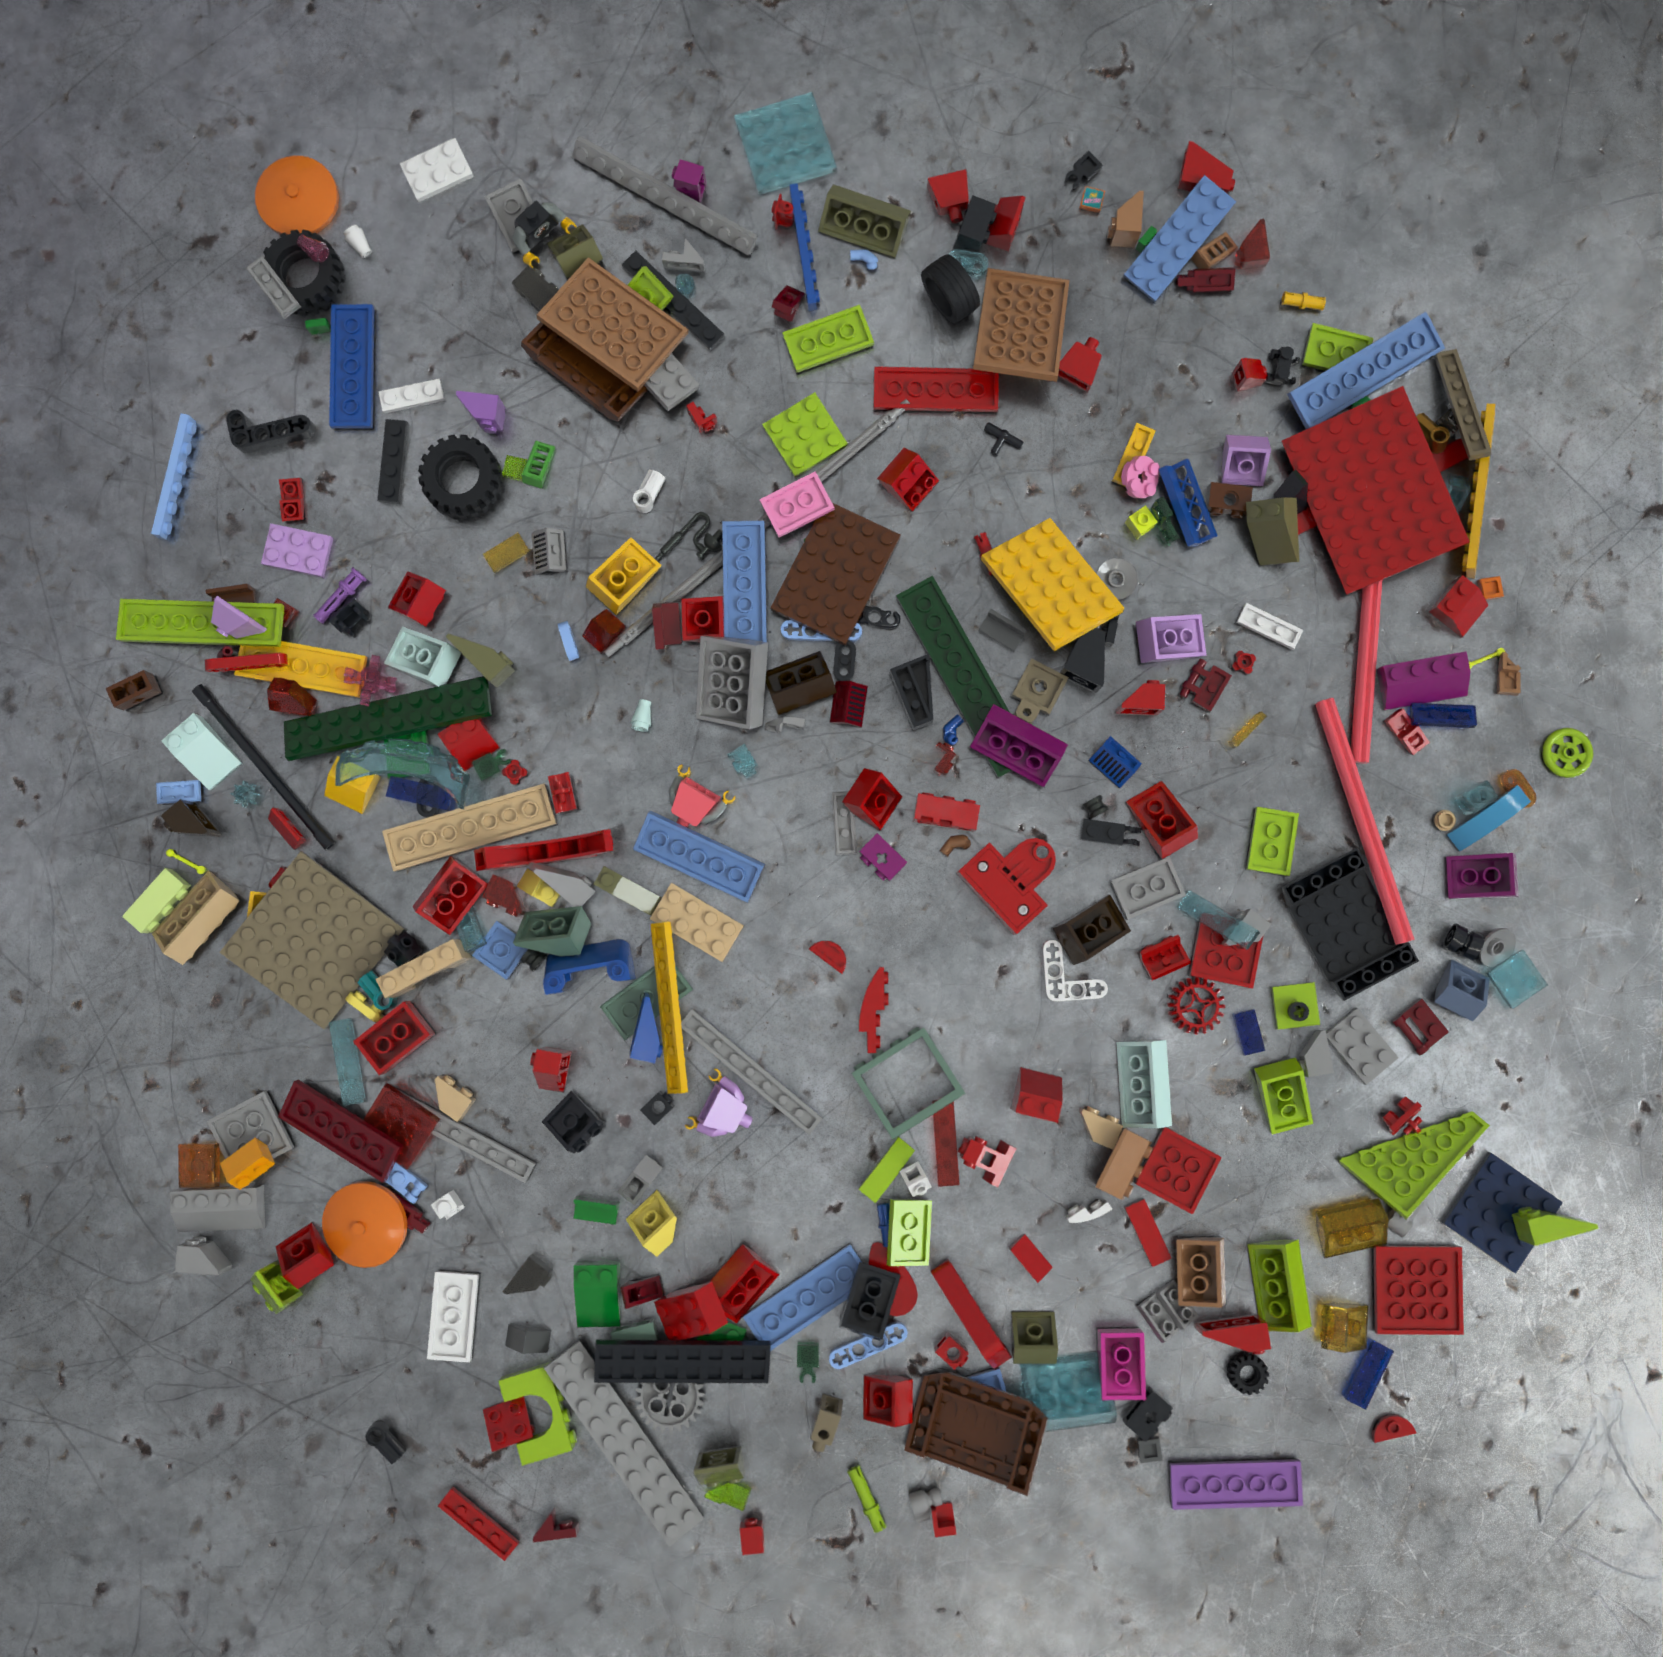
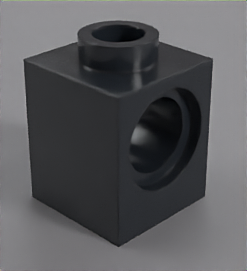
(649, 1111)

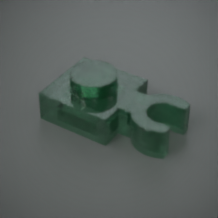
(487, 765)
(807, 1359)

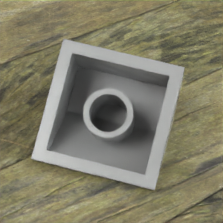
(201, 1257)

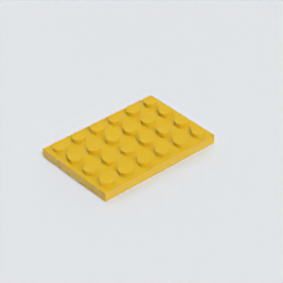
(1052, 584)

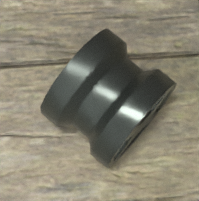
(1095, 806)
(533, 959)

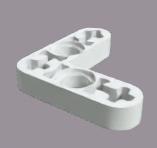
(1065, 986)

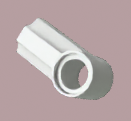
(649, 489)

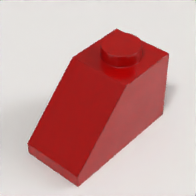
(1249, 374)

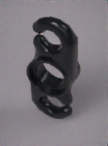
(882, 623)

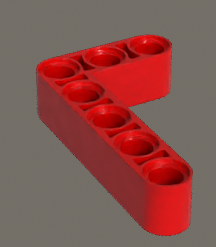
(971, 1315)

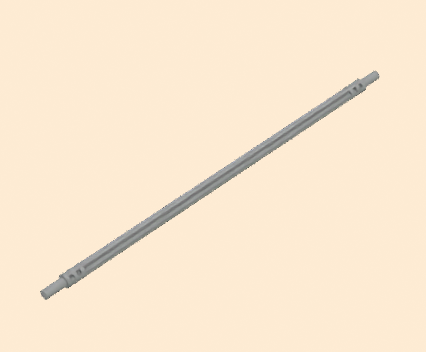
(717, 561)

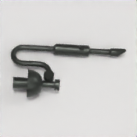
(711, 542)

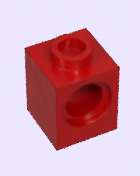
(945, 1344)
(752, 1536)

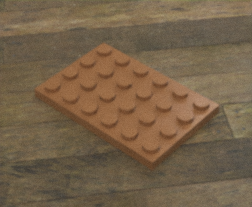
(612, 324)
(1021, 325)

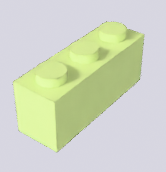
(157, 901)

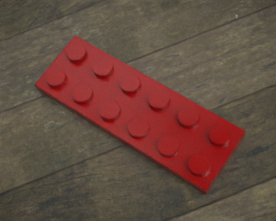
(935, 389)

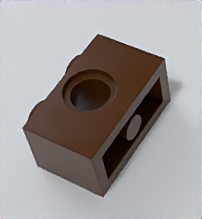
(1238, 494)

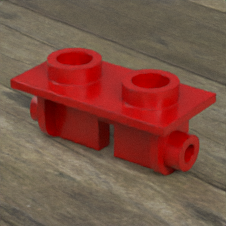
(782, 213)

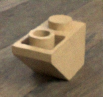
(453, 1099)
(1100, 1129)

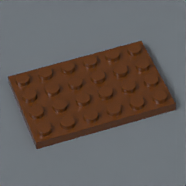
(835, 573)

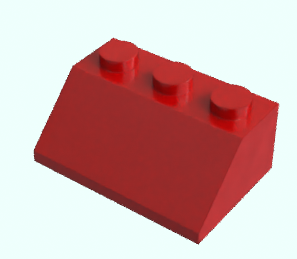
(450, 895)
(742, 1282)

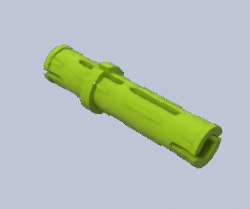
(870, 1507)

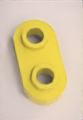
(358, 1001)

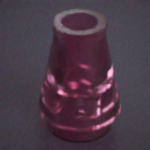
(315, 249)

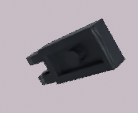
(1107, 832)

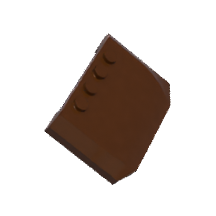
(581, 373)
(978, 1429)

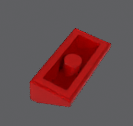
(286, 828)
(1030, 1258)

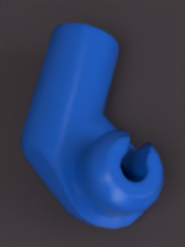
(949, 730)

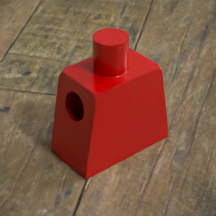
(950, 194)
(1081, 364)

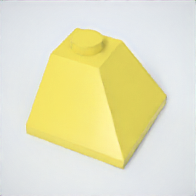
(653, 1224)

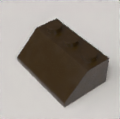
(799, 682)

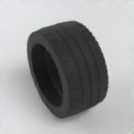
(950, 288)

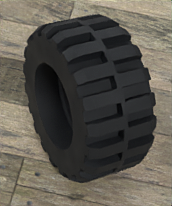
(323, 288)
(445, 455)

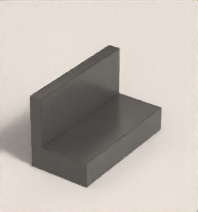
(1002, 630)

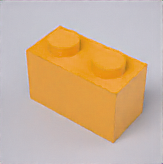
(247, 1163)

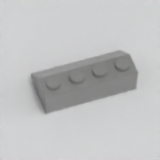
(218, 1208)

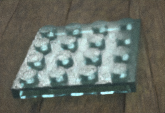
(785, 143)

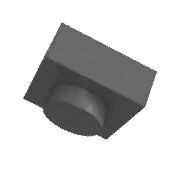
(1150, 1450)

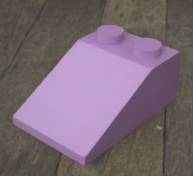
(1170, 638)

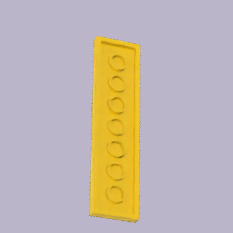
(1478, 498)

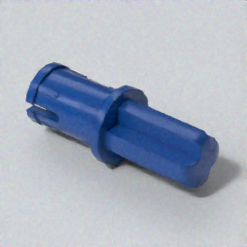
(883, 1214)

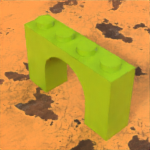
(559, 1436)

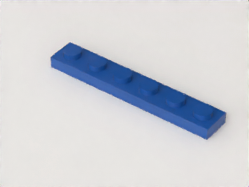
(806, 255)

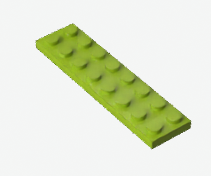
(191, 622)

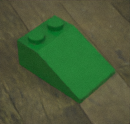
(597, 1293)

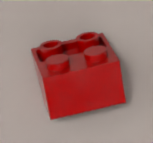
(908, 478)

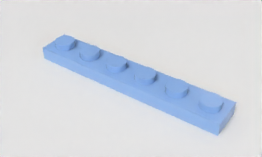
(172, 483)

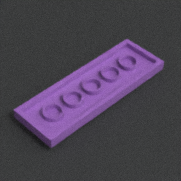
(1236, 1484)

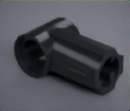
(387, 1444)

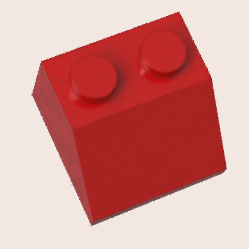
(1006, 222)
(417, 598)
(1460, 605)
(1146, 700)
(468, 741)
(872, 798)
(303, 1256)
(888, 1399)

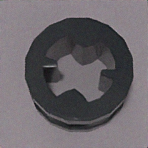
(1304, 1014)

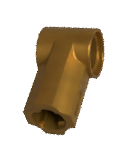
(1431, 432)

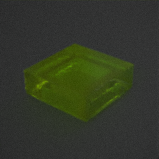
(514, 467)

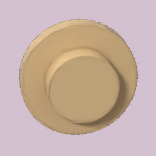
(1444, 820)

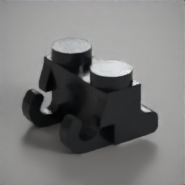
(1283, 367)
(348, 616)

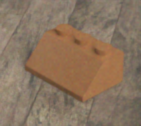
(1124, 1165)
(1201, 1272)

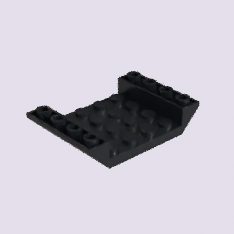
(1346, 925)

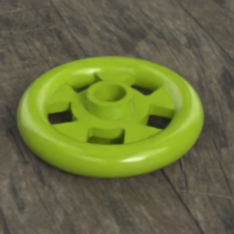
(1568, 770)

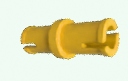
(1303, 300)

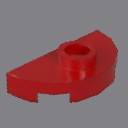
(831, 954)
(1392, 1427)

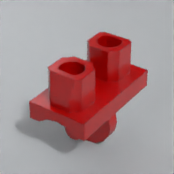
(562, 792)
(1410, 1110)

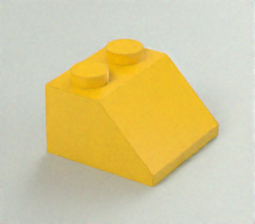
(354, 793)

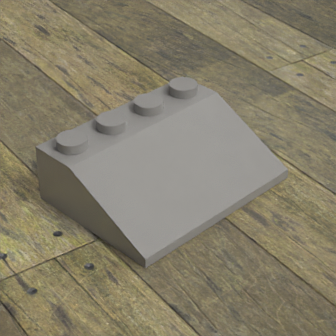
(731, 681)

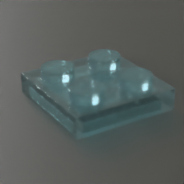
(1517, 979)

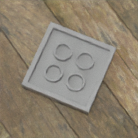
(251, 1120)

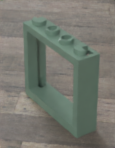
(881, 1056)

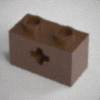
(133, 690)

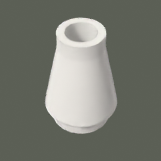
(357, 239)

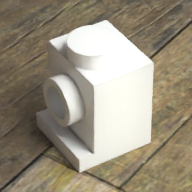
(920, 1183)
(448, 1205)

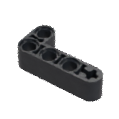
(272, 428)

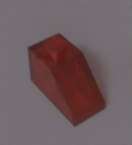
(1254, 248)
(290, 697)

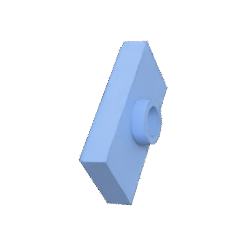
(174, 791)

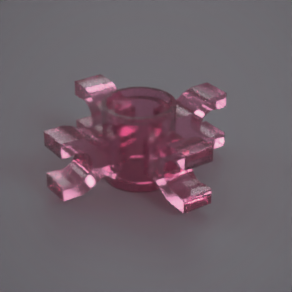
(370, 673)

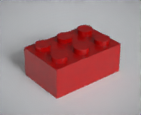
(394, 1037)
(691, 1312)

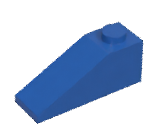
(645, 1041)

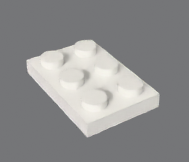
(436, 170)

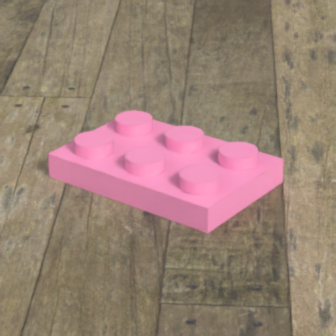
(797, 504)

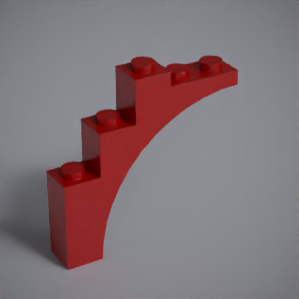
(544, 852)

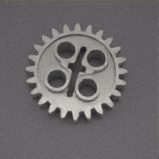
(689, 1401)

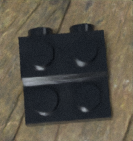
(573, 1123)

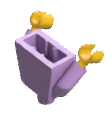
(722, 1110)

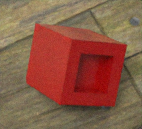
(943, 1520)

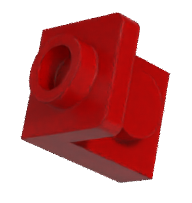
(697, 416)

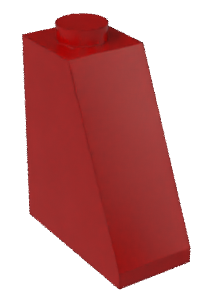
(1198, 163)

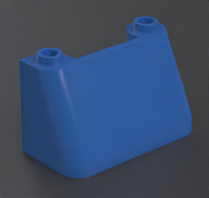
(613, 954)

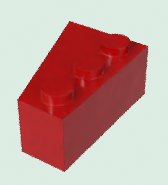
(946, 812)
(551, 1068)

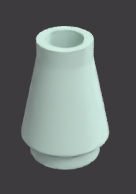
(642, 716)

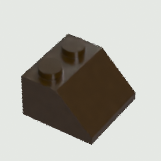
(188, 819)

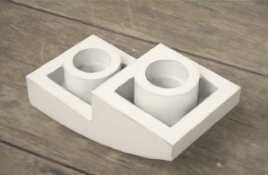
(1080, 1214)

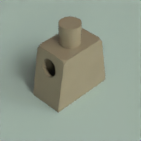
(826, 1422)

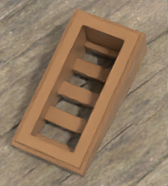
(1203, 259)

